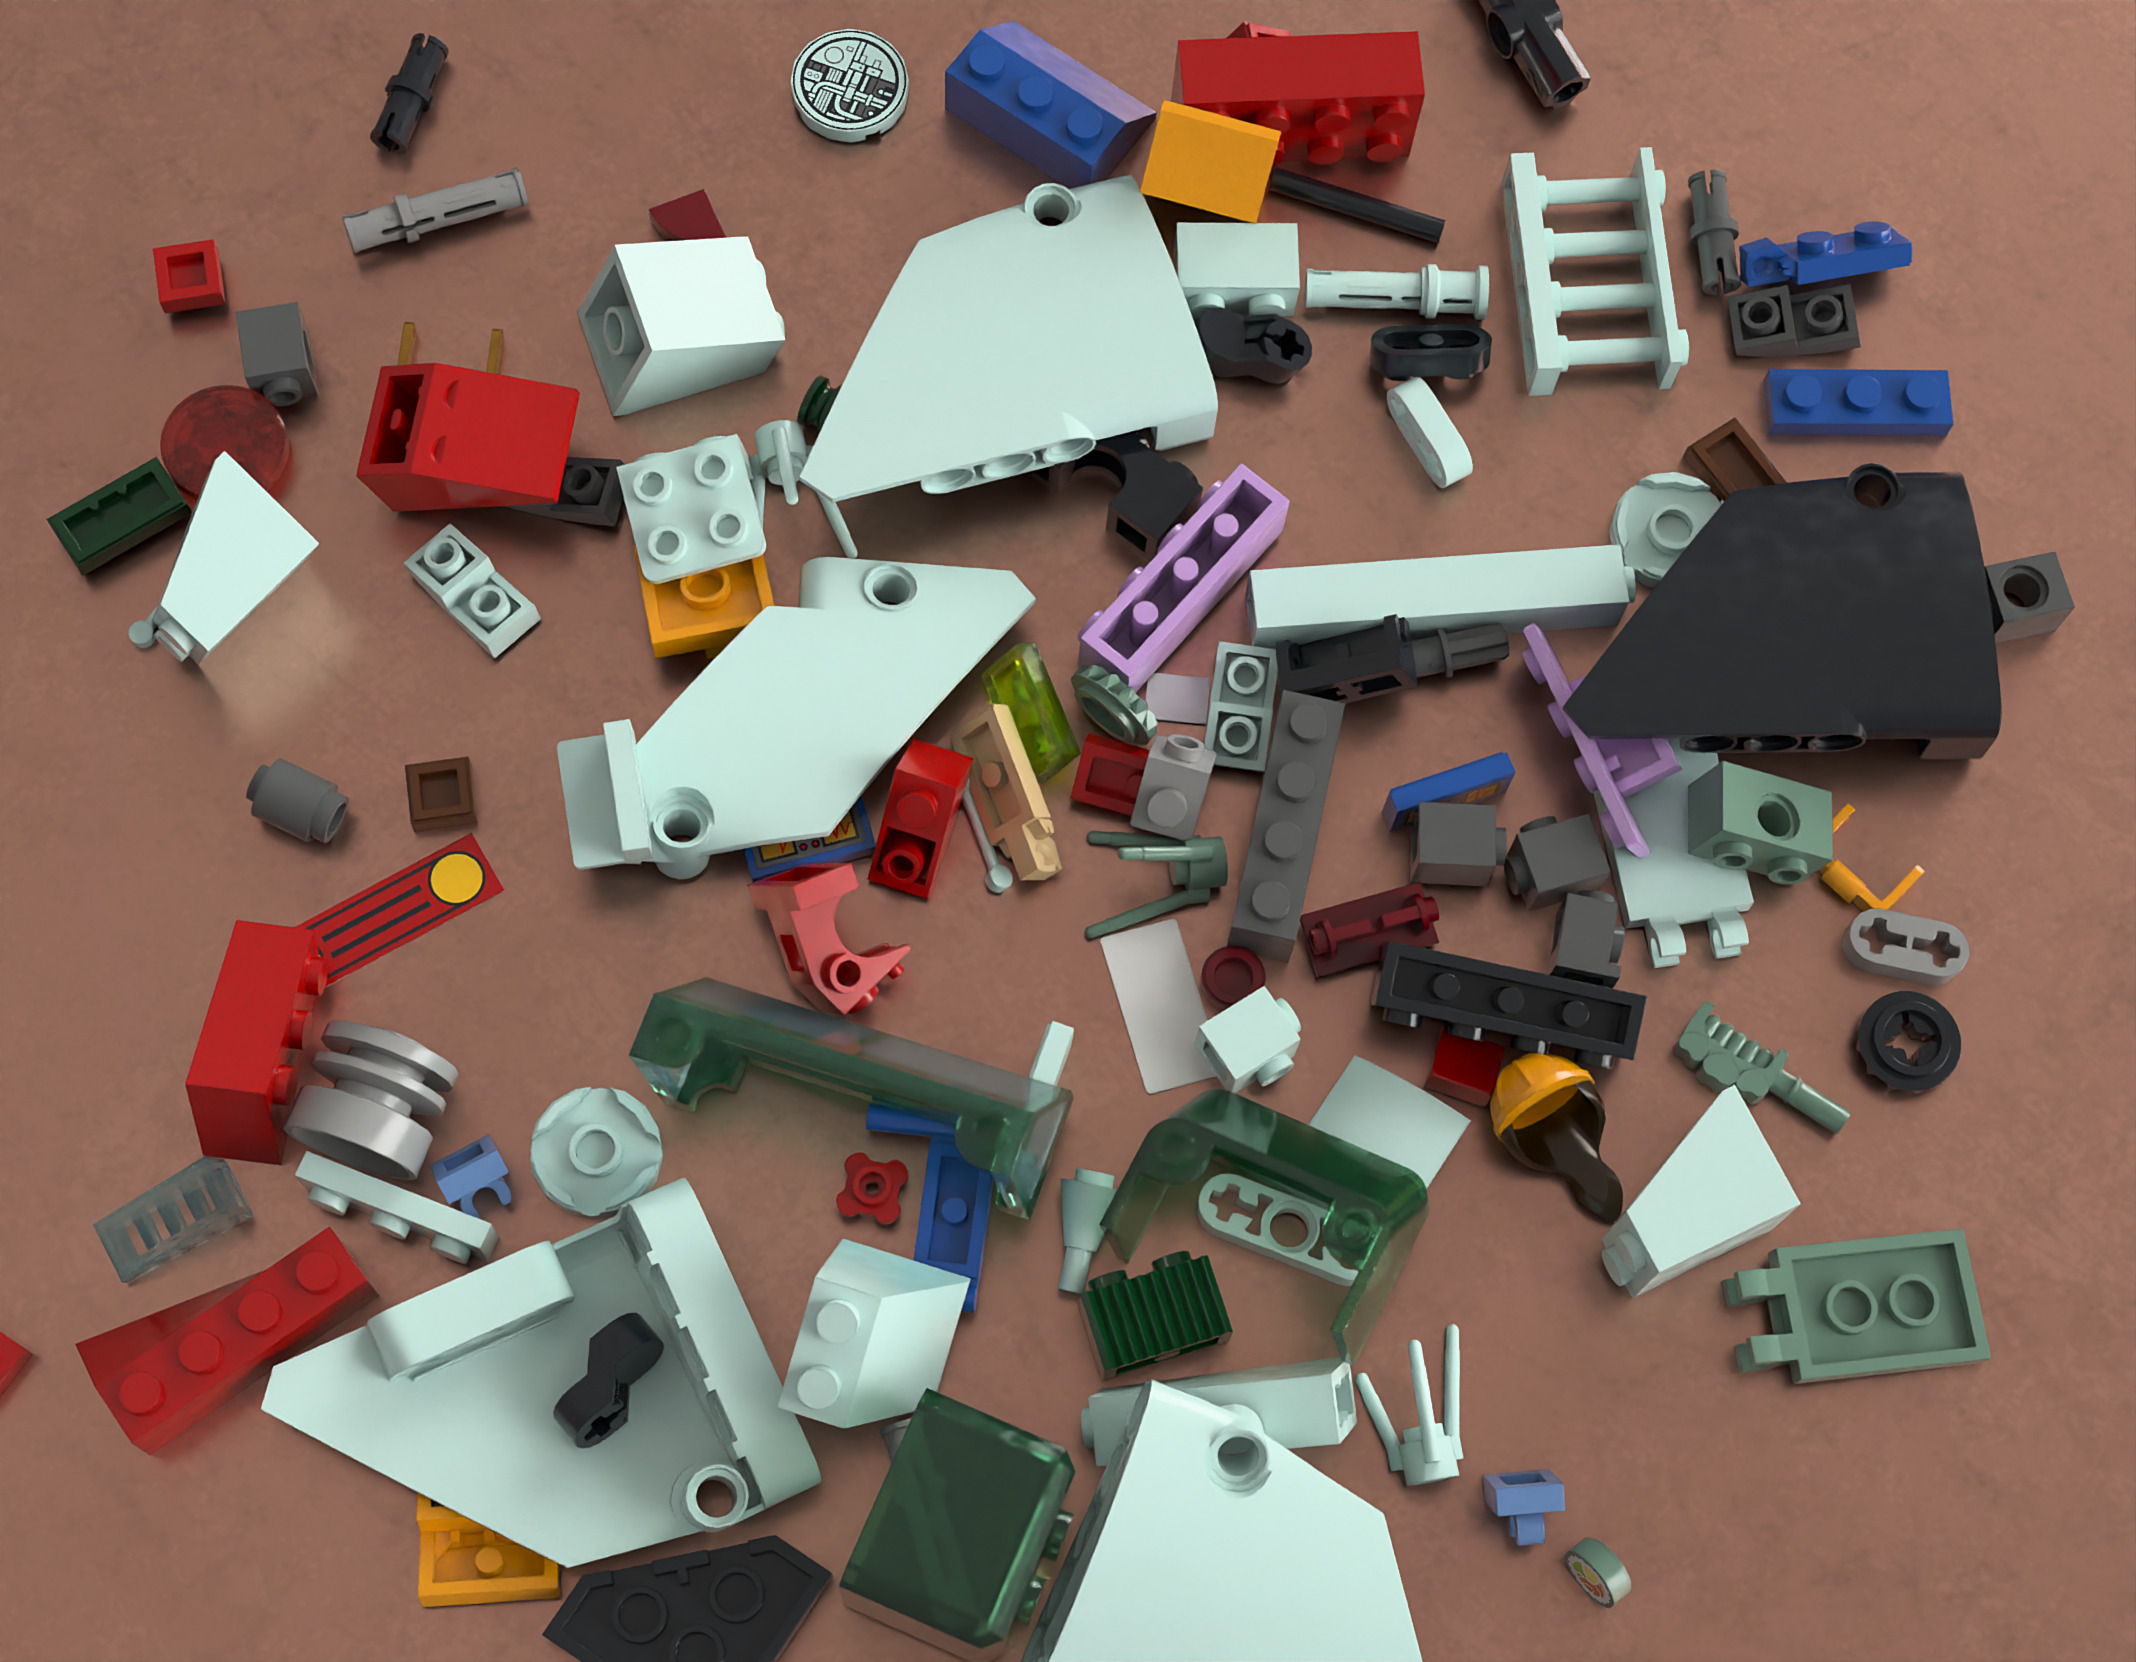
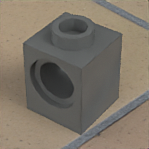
(277, 353)
(2041, 588)

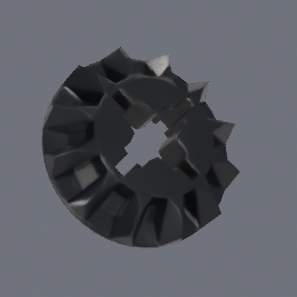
(1924, 1020)

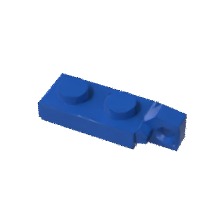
(1825, 256)

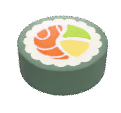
(1598, 1571)

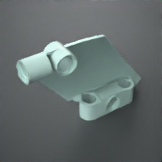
(814, 703)

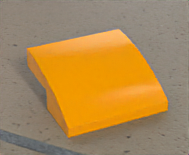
(474, 1564)

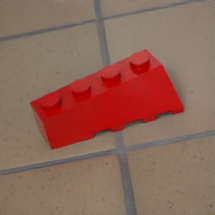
(206, 1350)

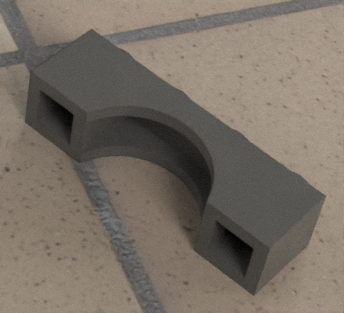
(1286, 825)

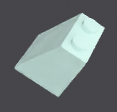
(678, 320)
(228, 561)
(1702, 1200)
(871, 1337)

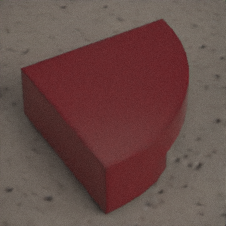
(687, 218)

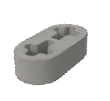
(1902, 960)

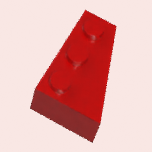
(255, 1041)

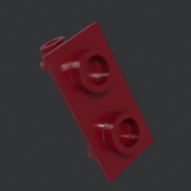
(1356, 929)

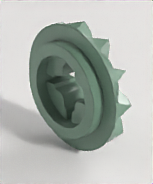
(1113, 705)

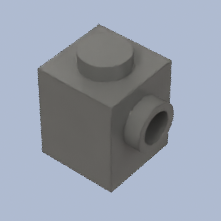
(1455, 844)
(1555, 860)

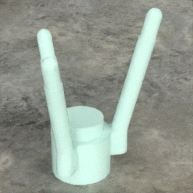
(781, 459)
(1428, 1449)

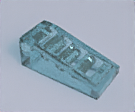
(224, 1192)

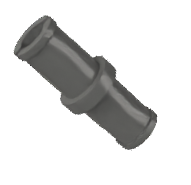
(1714, 232)

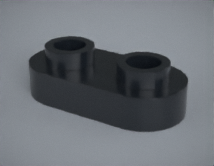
(1430, 350)

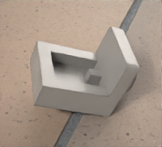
(1173, 786)

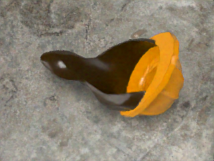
(1555, 1123)

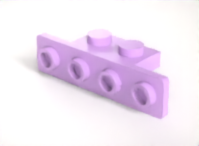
(1607, 765)

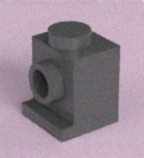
(1587, 939)

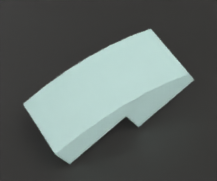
(472, 590)
(1241, 705)

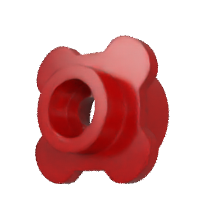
(878, 1206)

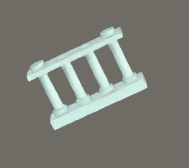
(1542, 301)

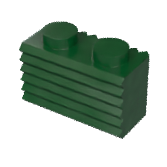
(1153, 1314)

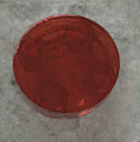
(221, 421)

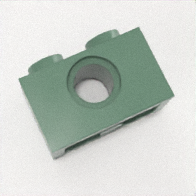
(1760, 823)

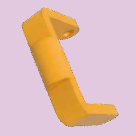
(1851, 887)

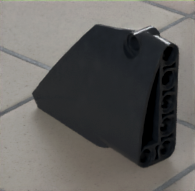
(1813, 627)

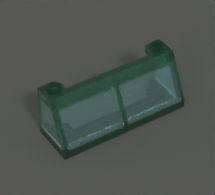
(710, 1030)

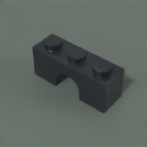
(1152, 492)

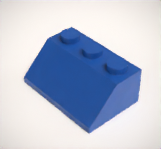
(1044, 105)

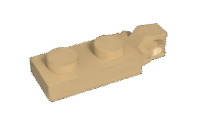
(1008, 792)

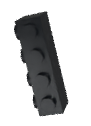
(1507, 1000)

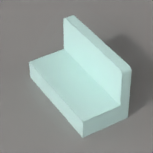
(605, 798)

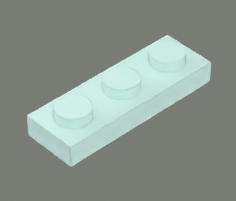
(396, 1209)

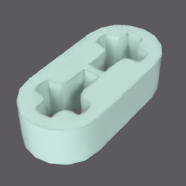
(1429, 432)

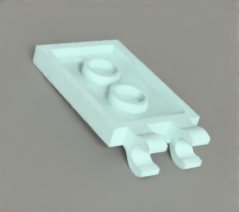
(1669, 883)

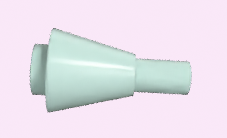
(1082, 1210)

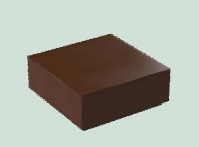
(441, 794)

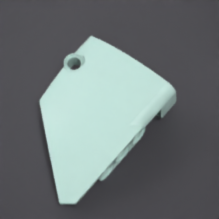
(1020, 350)
(467, 1379)

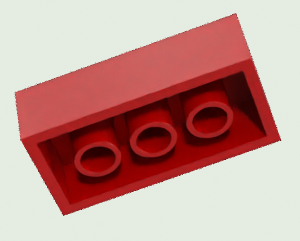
(1322, 91)

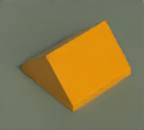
(1210, 161)

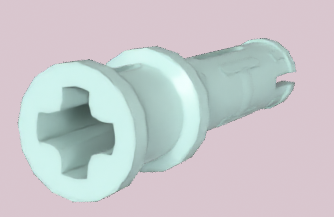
(1427, 291)

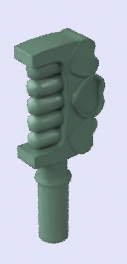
(1731, 1060)

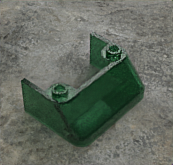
(1369, 1200)

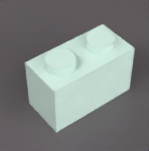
(1238, 267)

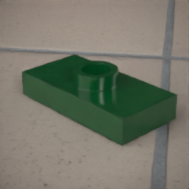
(119, 516)

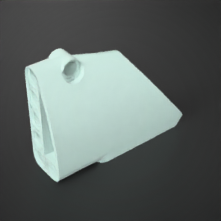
(1222, 1553)

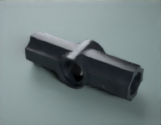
(1535, 38)

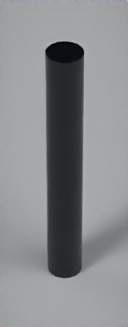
(1357, 205)

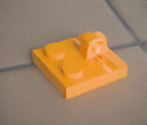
(704, 607)

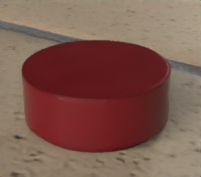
(1231, 976)

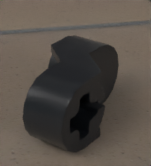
(1253, 345)
(615, 1361)

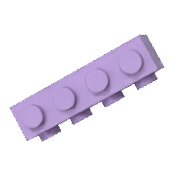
(1185, 578)

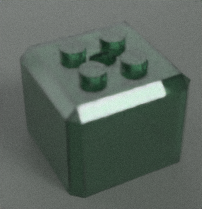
(961, 1530)

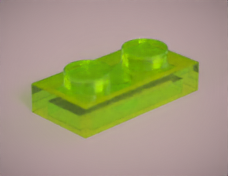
(1026, 687)

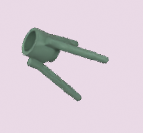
(1193, 862)

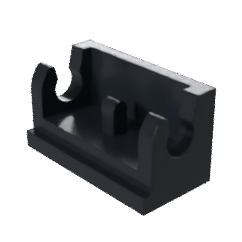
(1350, 664)

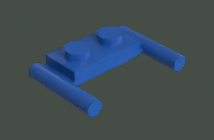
(953, 1199)

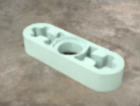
(1236, 1228)

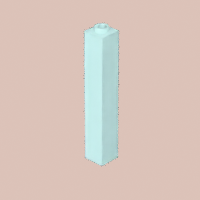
(1452, 593)

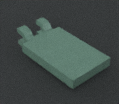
(1864, 1307)

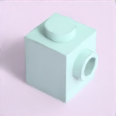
(1250, 1041)

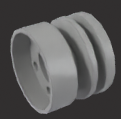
(368, 1110)

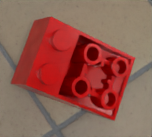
(465, 438)

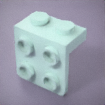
(692, 508)

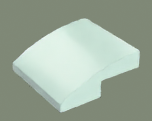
(1390, 1118)

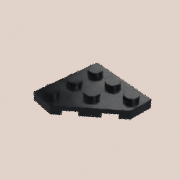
(693, 1606)

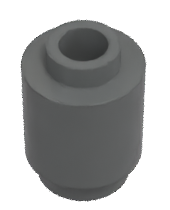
(297, 801)

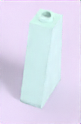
(1295, 1402)

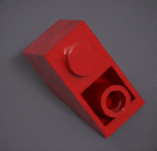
(919, 817)

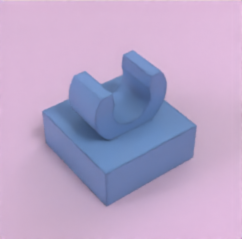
(468, 1171)
(1523, 1499)

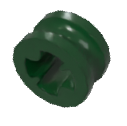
(817, 403)

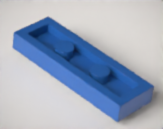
(1858, 402)

